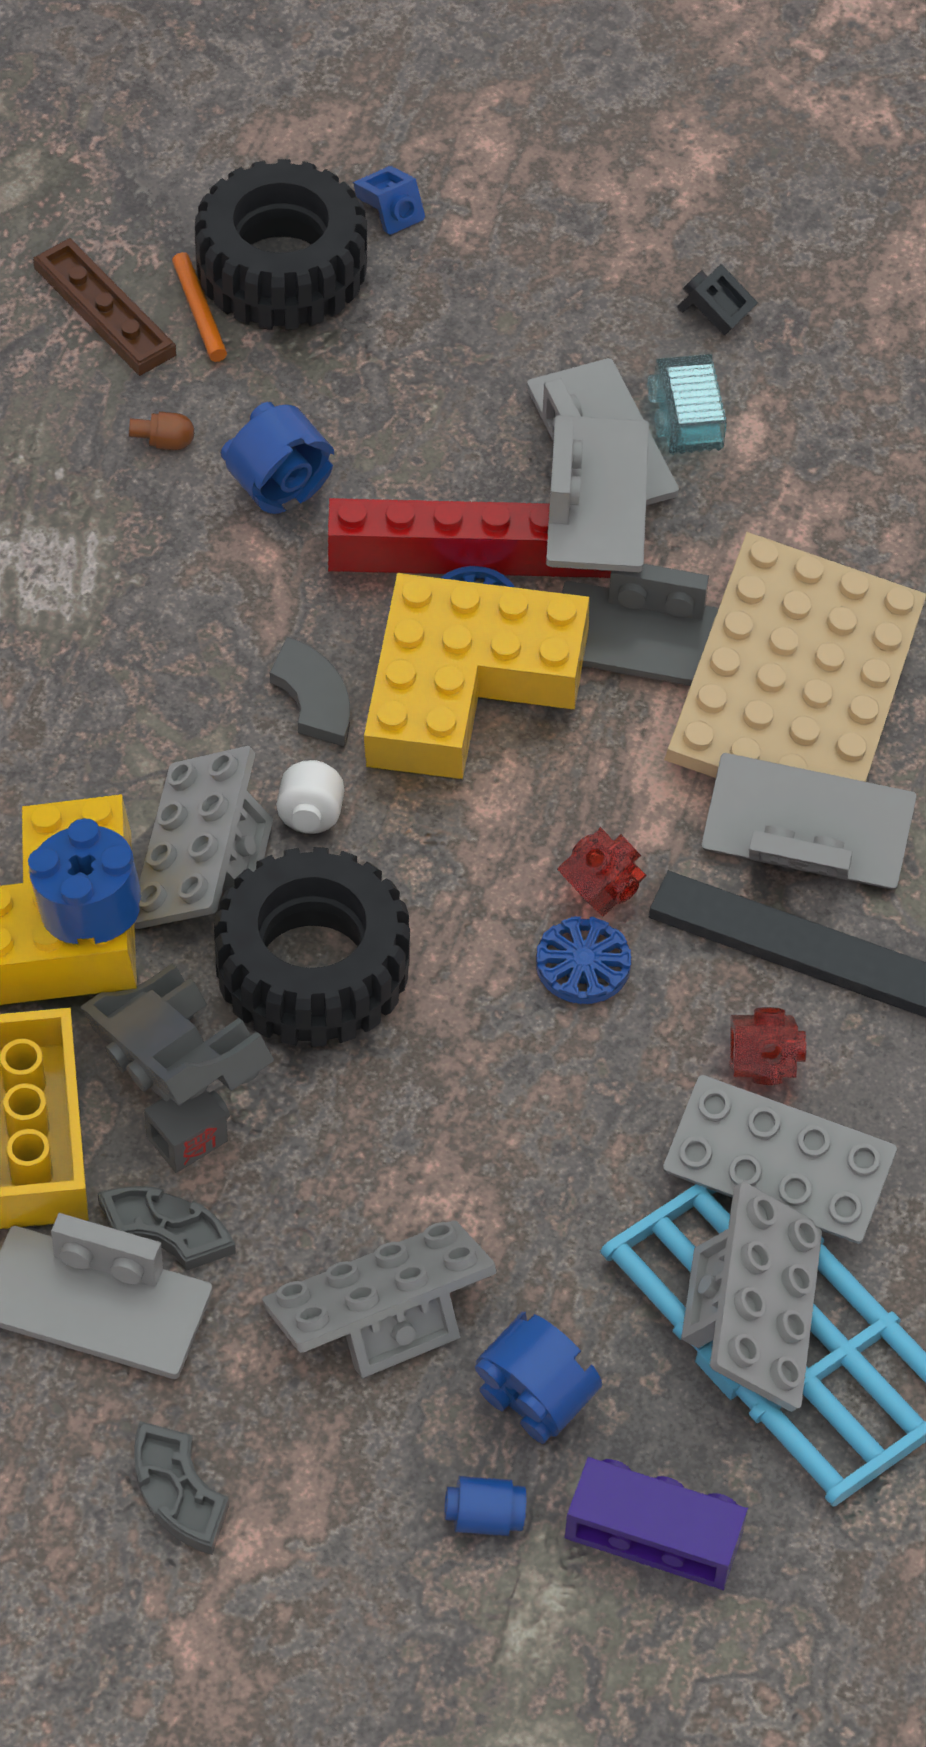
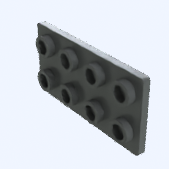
(648, 623)

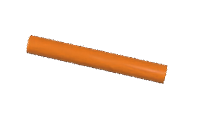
(199, 307)

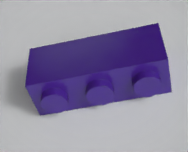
(655, 1522)

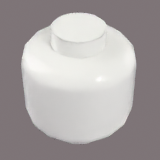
(310, 797)

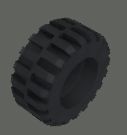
(279, 203)
(312, 892)

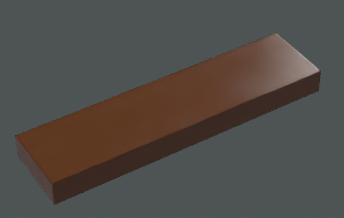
(105, 306)

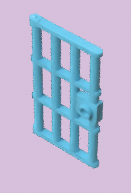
(841, 1350)

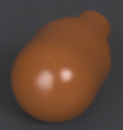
(164, 430)

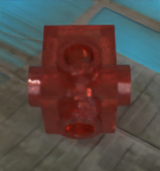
(603, 870)
(753, 1032)

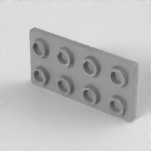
(599, 392)
(598, 494)
(809, 821)
(201, 837)
(782, 1151)
(100, 1295)
(756, 1296)
(386, 1301)

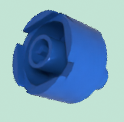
(278, 457)
(85, 883)
(536, 1376)

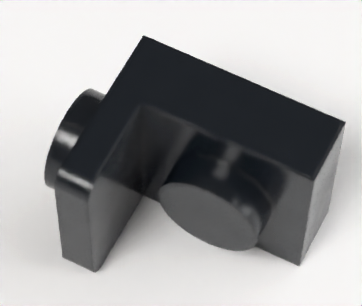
(718, 298)

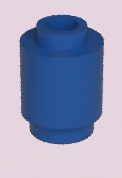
(485, 1506)

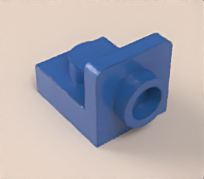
(394, 196)

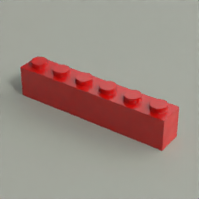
(441, 537)

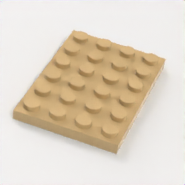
(797, 665)

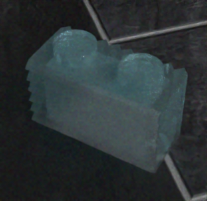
(688, 403)

